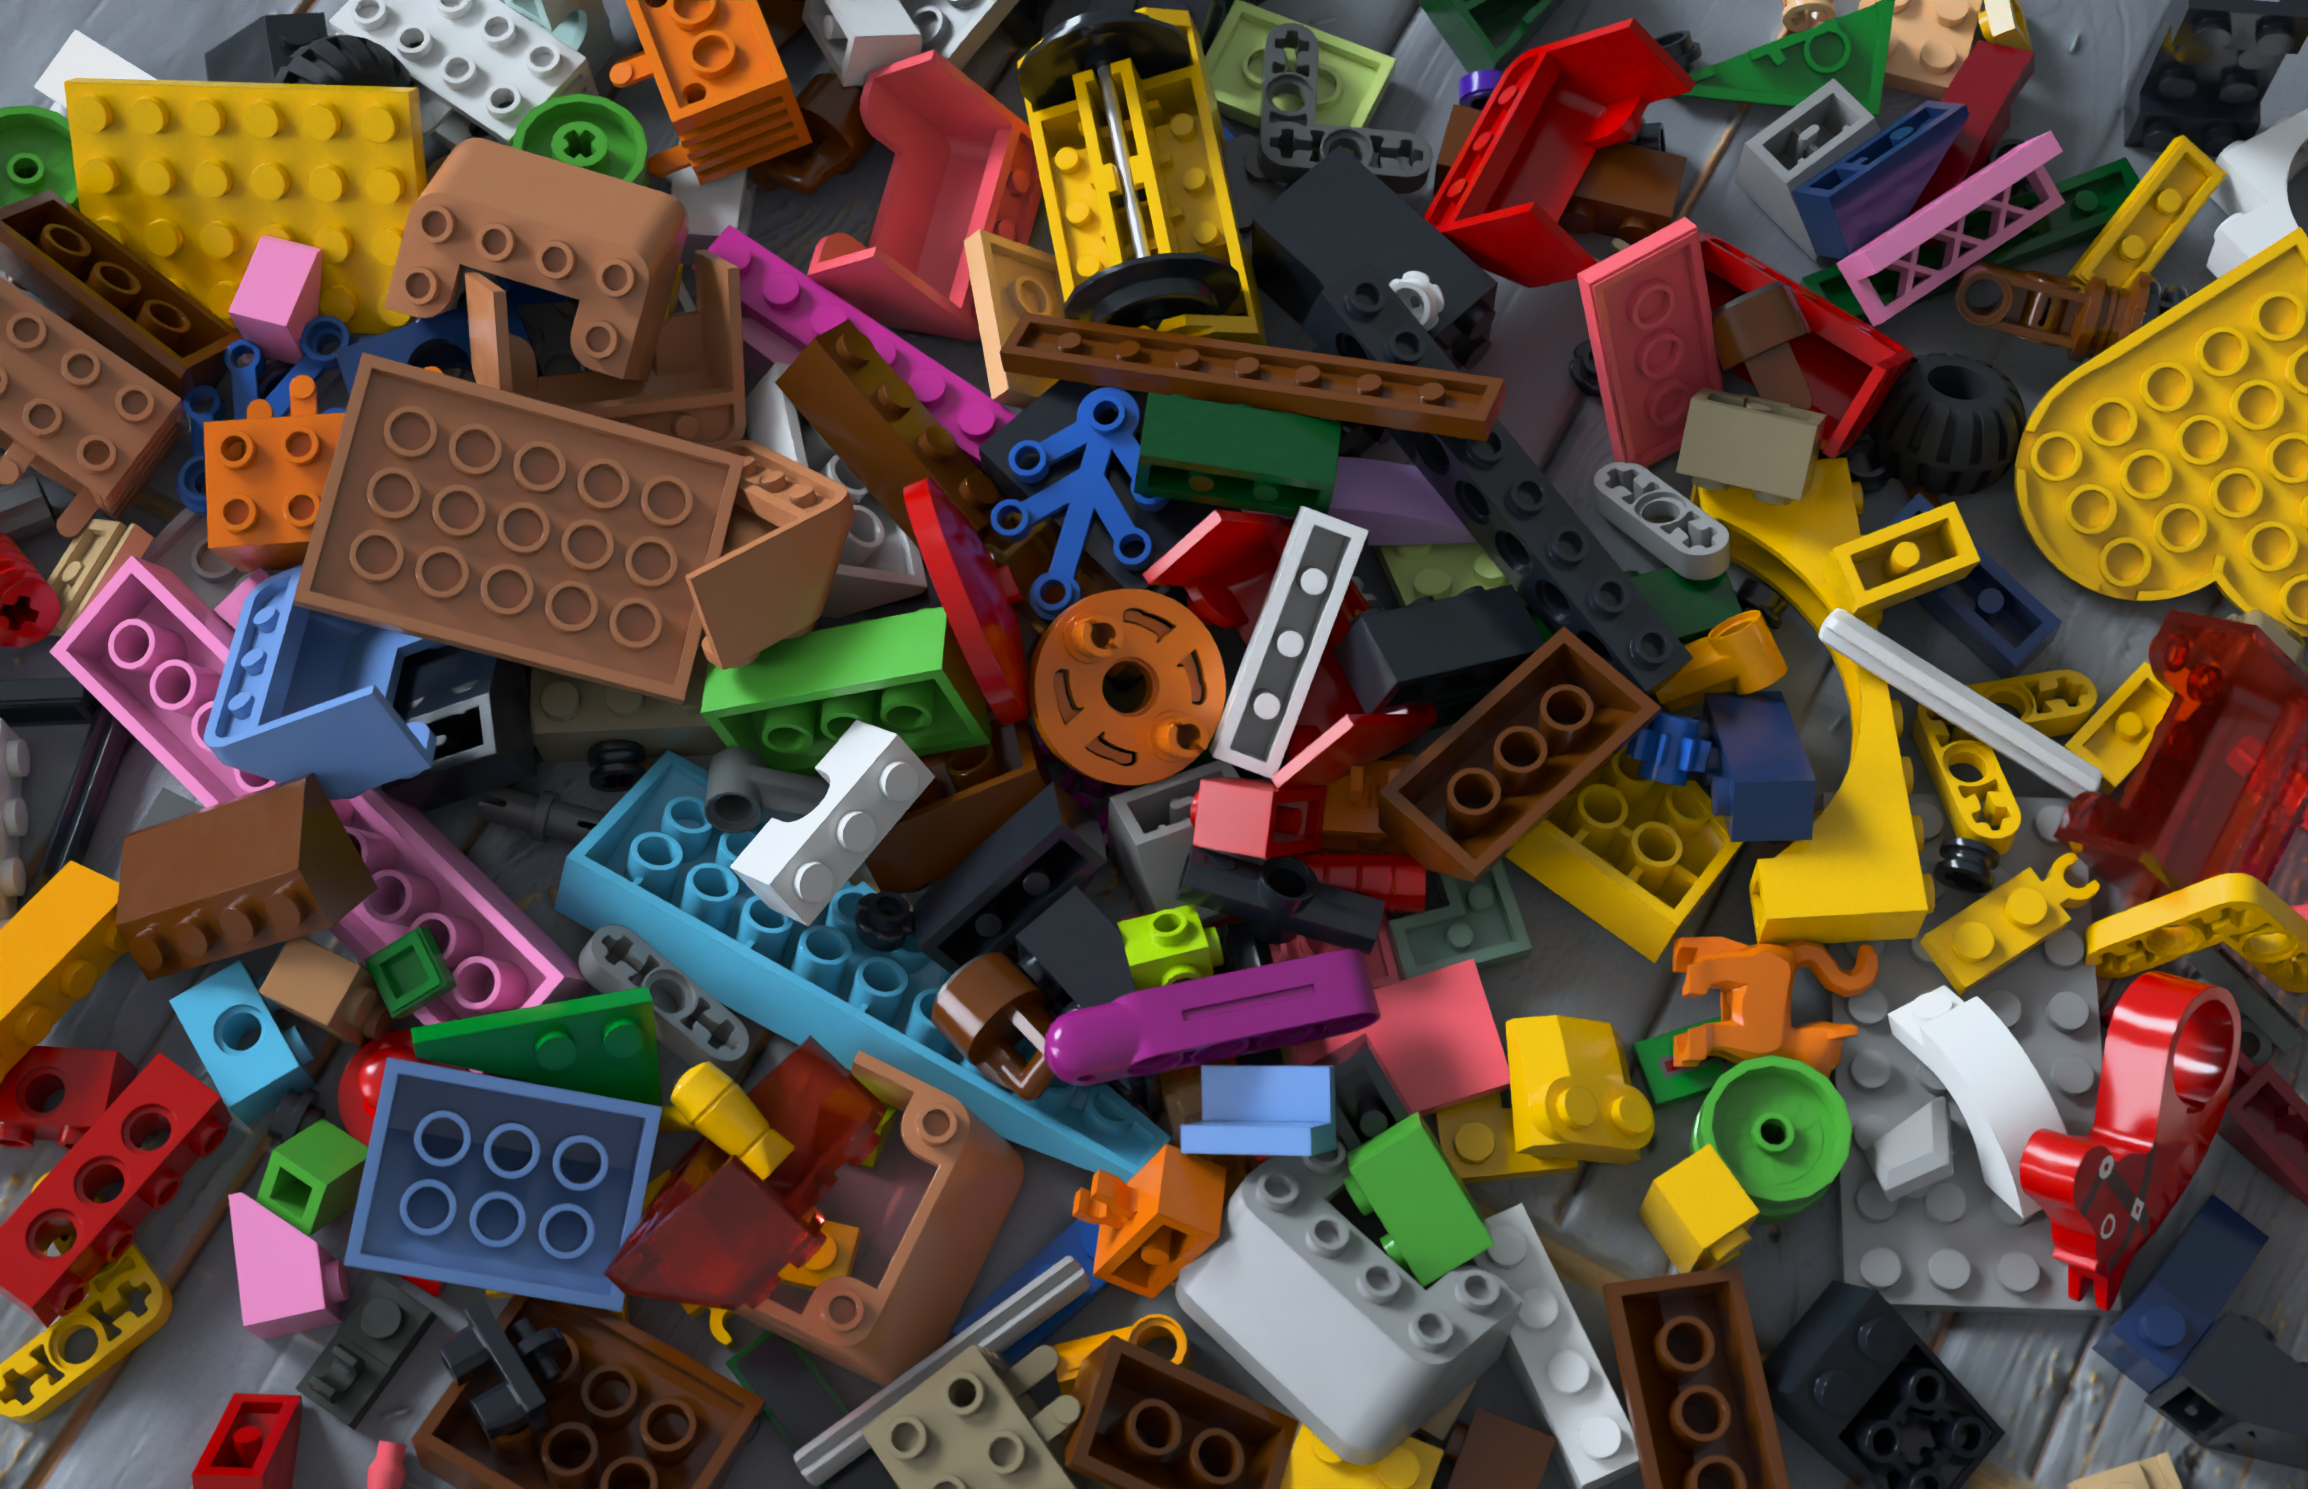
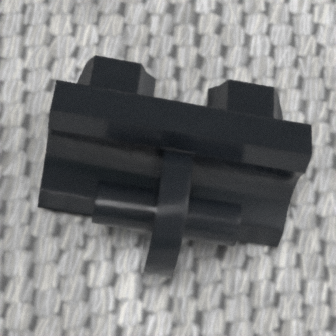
(486, 1347)

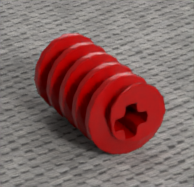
(26, 600)

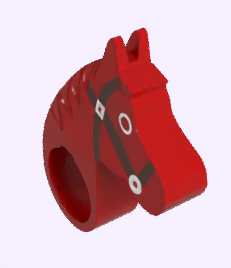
(2155, 1115)

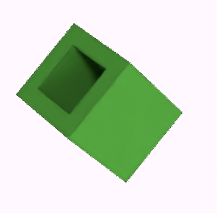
(313, 1177)

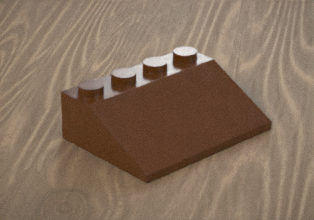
(618, 1416)

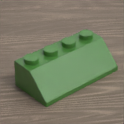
(883, 671)

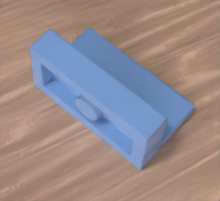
(1264, 1111)

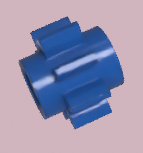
(1670, 749)

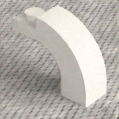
(1987, 1079)

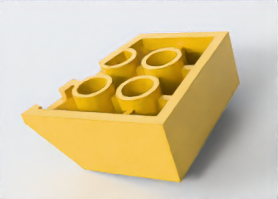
(1630, 853)

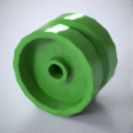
(587, 134)
(35, 155)
(1783, 1104)

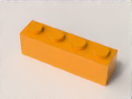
(54, 956)

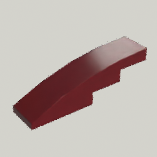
(1988, 87)
(2263, 1122)

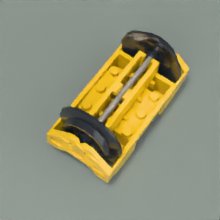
(1123, 109)

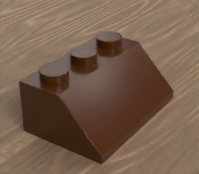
(961, 807)
(1170, 1427)

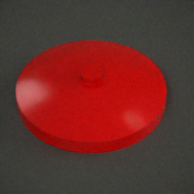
(974, 598)

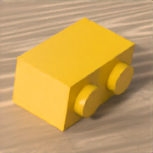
(1900, 561)
(1699, 1213)

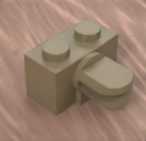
(1750, 445)

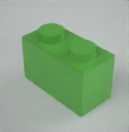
(1418, 1200)

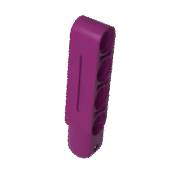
(1213, 1018)

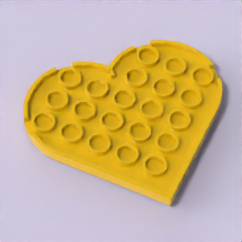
(2185, 449)

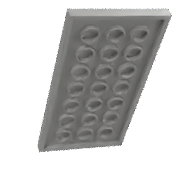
(1961, 1240)

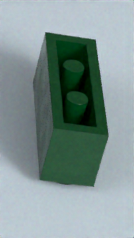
(1236, 456)

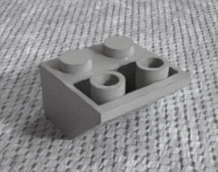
(1799, 148)
(1153, 835)

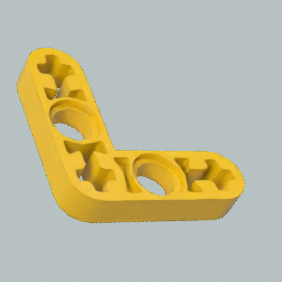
(2000, 808)
(2216, 910)
(107, 1293)

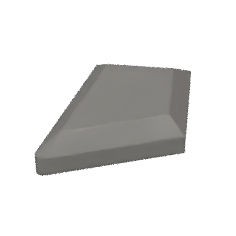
(1914, 1152)

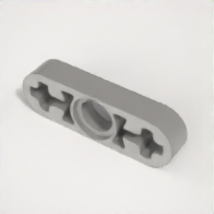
(1667, 541)
(660, 973)

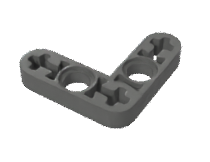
(1301, 133)

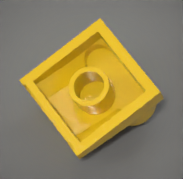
(1574, 1091)

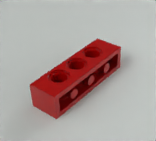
(90, 1083)
(109, 1152)

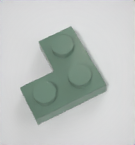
(1475, 923)

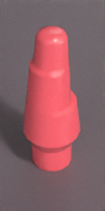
(388, 1468)

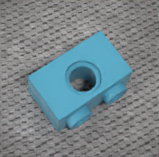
(216, 1018)

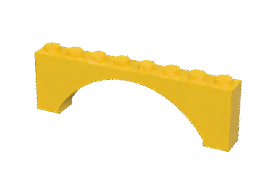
(1863, 861)

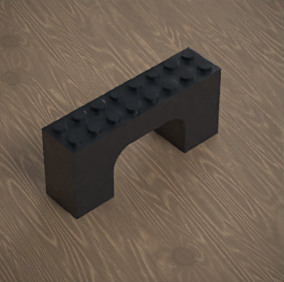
(1299, 247)

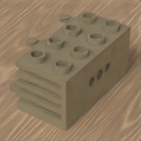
(980, 1427)

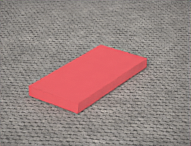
(1651, 340)
(1432, 1039)

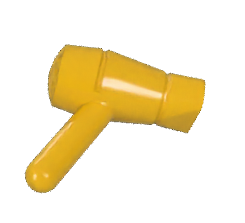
(724, 1114)

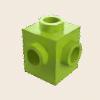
(1170, 947)

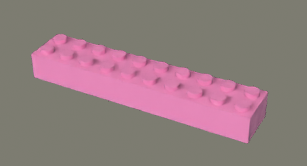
(157, 666)

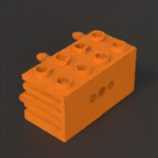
(716, 83)
(269, 479)

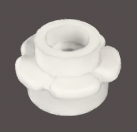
(1430, 297)

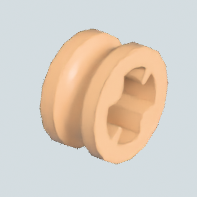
(1805, 14)

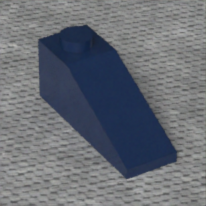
(1877, 180)
(2181, 1295)

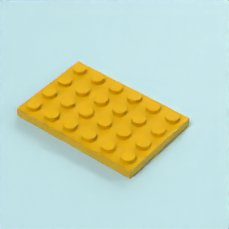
(213, 166)

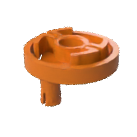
(1166, 726)

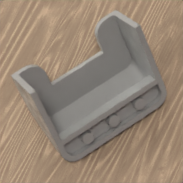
(1334, 1317)

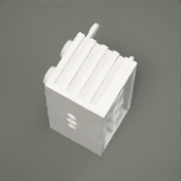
(470, 62)

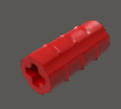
(1387, 877)

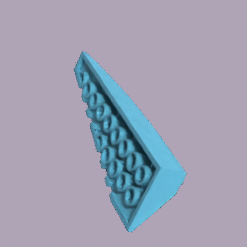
(671, 882)

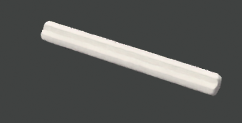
(1958, 704)

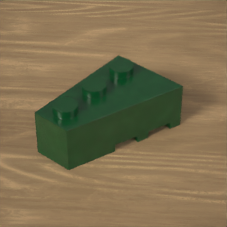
(1488, 31)

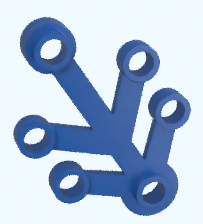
(246, 389)
(1082, 493)

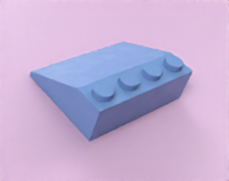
(501, 1183)

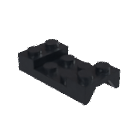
(2211, 72)

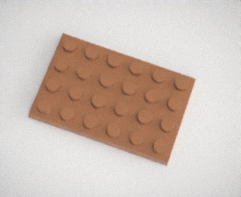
(517, 529)

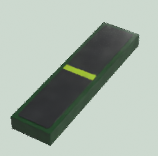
(802, 1405)

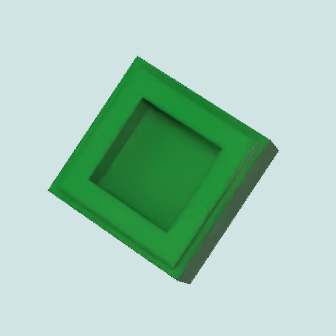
(410, 972)

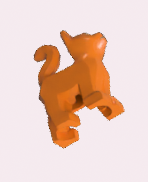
(1757, 1000)

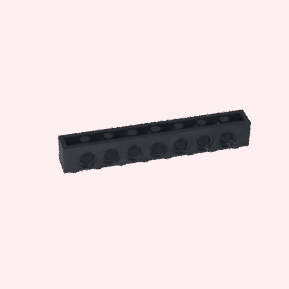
(1505, 497)

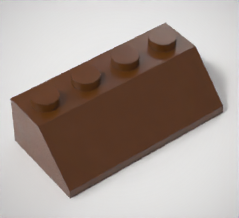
(112, 294)
(1513, 759)
(237, 878)
(1695, 1382)

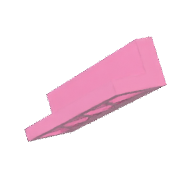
(1951, 210)

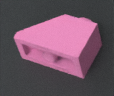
(283, 1274)

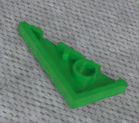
(1795, 66)
(578, 1045)

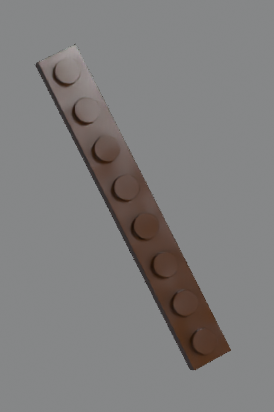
(1256, 376)

